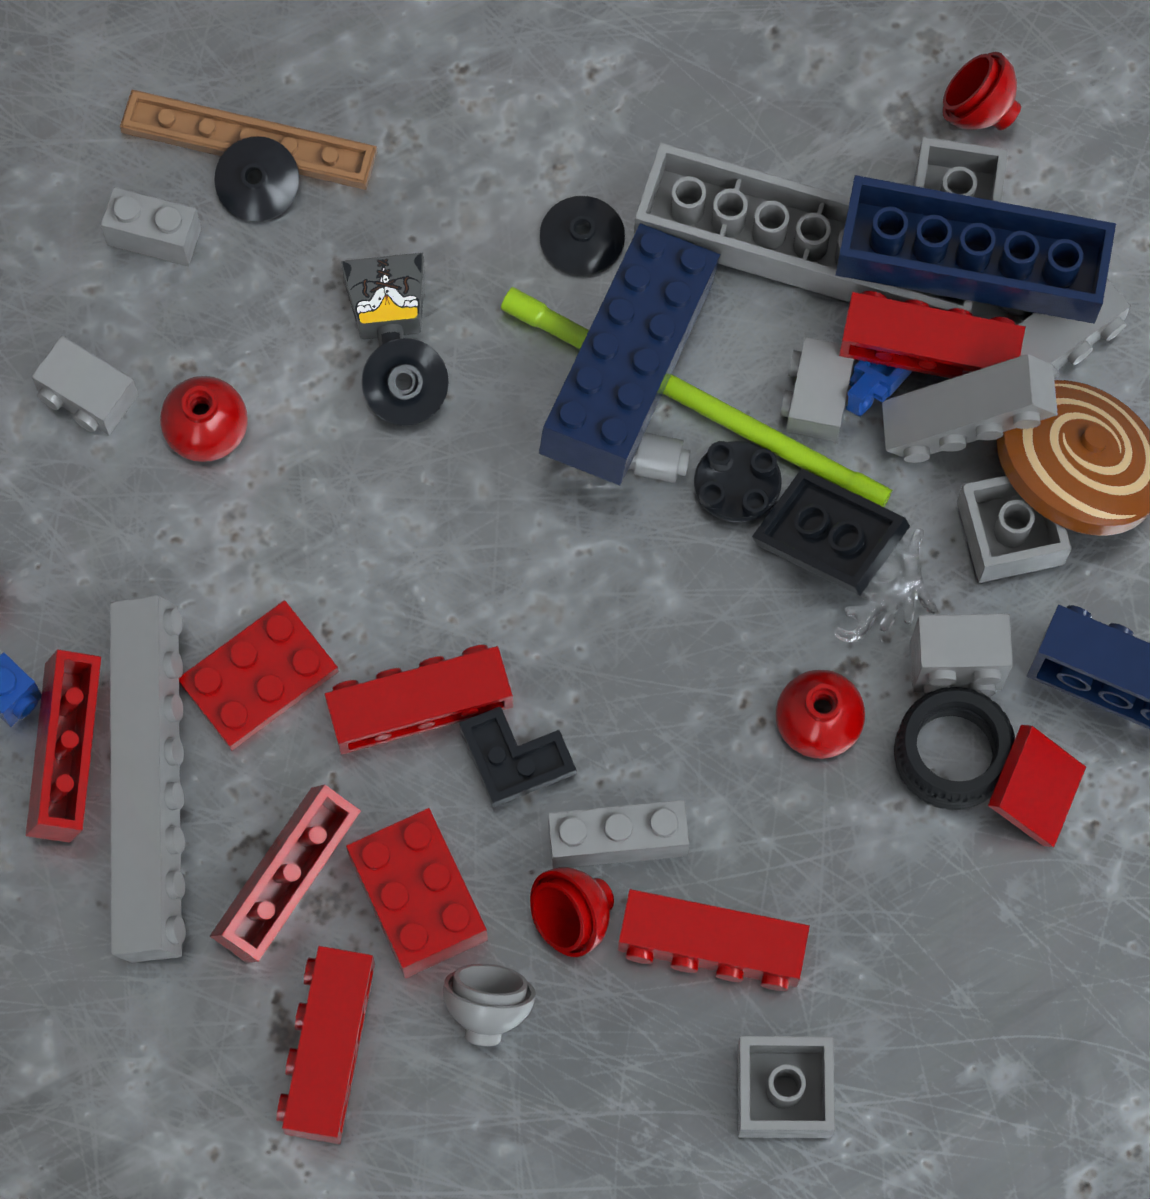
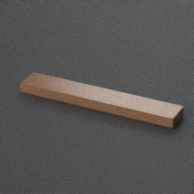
(216, 130)

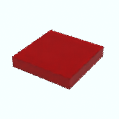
(1037, 786)

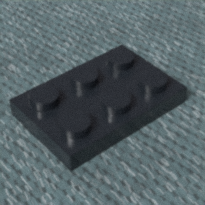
(831, 531)

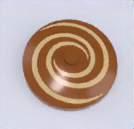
(1084, 464)

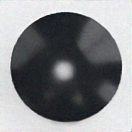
(737, 481)

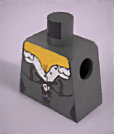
(386, 295)

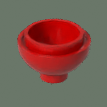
(982, 94)
(204, 435)
(815, 732)
(571, 910)

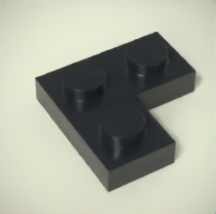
(511, 769)

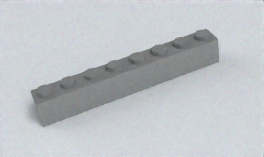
(146, 780)

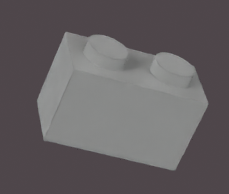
(151, 226)
(84, 386)
(819, 390)

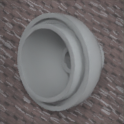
(487, 1001)

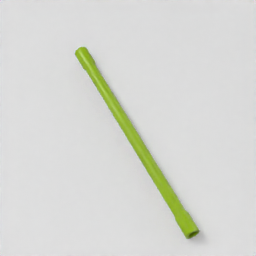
(539, 315)

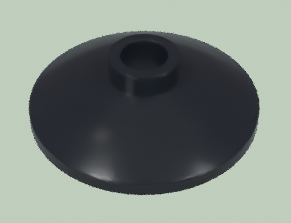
(271, 194)
(579, 253)
(427, 384)

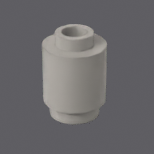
(660, 458)

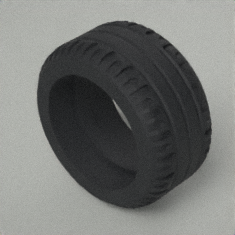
(959, 703)

